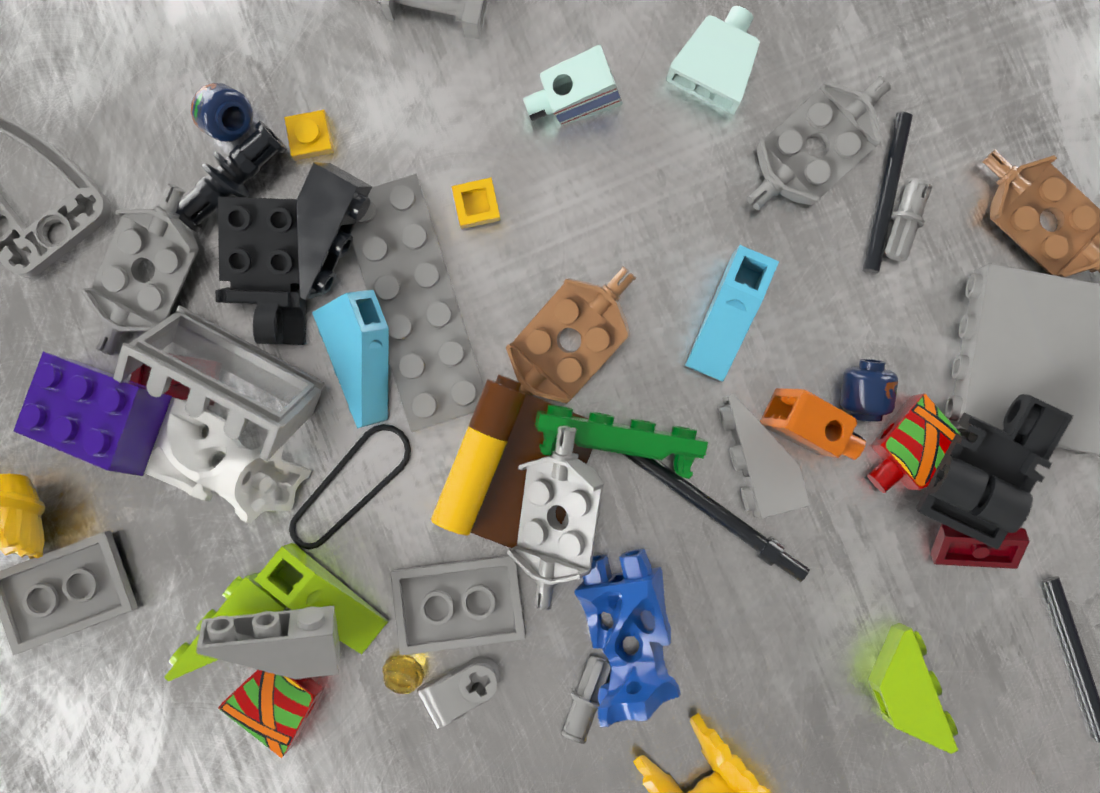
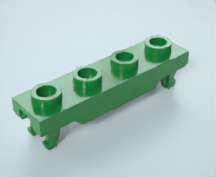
(638, 439)

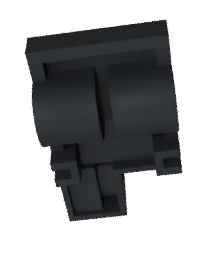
(262, 265)
(990, 475)

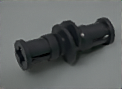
(229, 176)

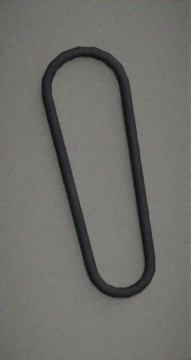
(332, 475)

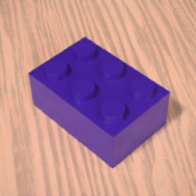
(92, 415)

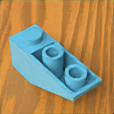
(731, 312)
(359, 350)

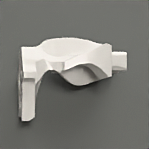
(242, 477)

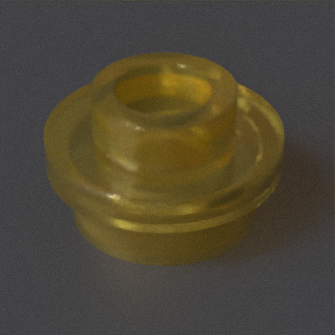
(402, 674)

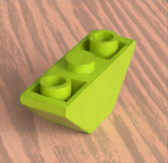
(910, 692)

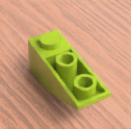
(304, 583)
(243, 598)

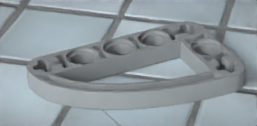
(35, 237)

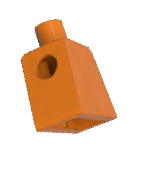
(812, 423)

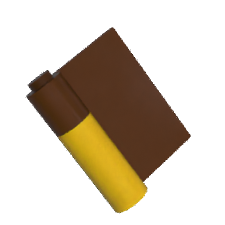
(484, 482)

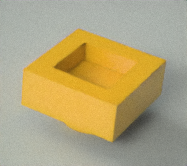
(309, 135)
(476, 203)

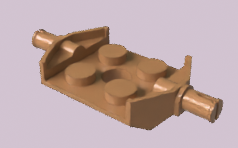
(1038, 188)
(592, 311)

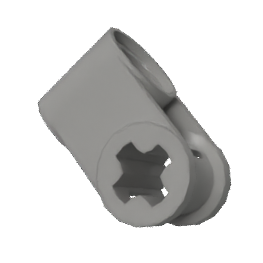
(454, 693)

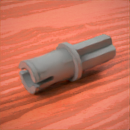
(908, 218)
(586, 700)

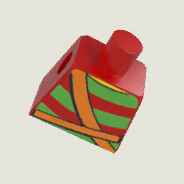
(912, 445)
(273, 708)

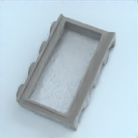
(226, 371)

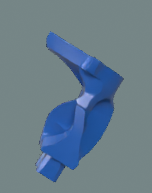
(638, 609)

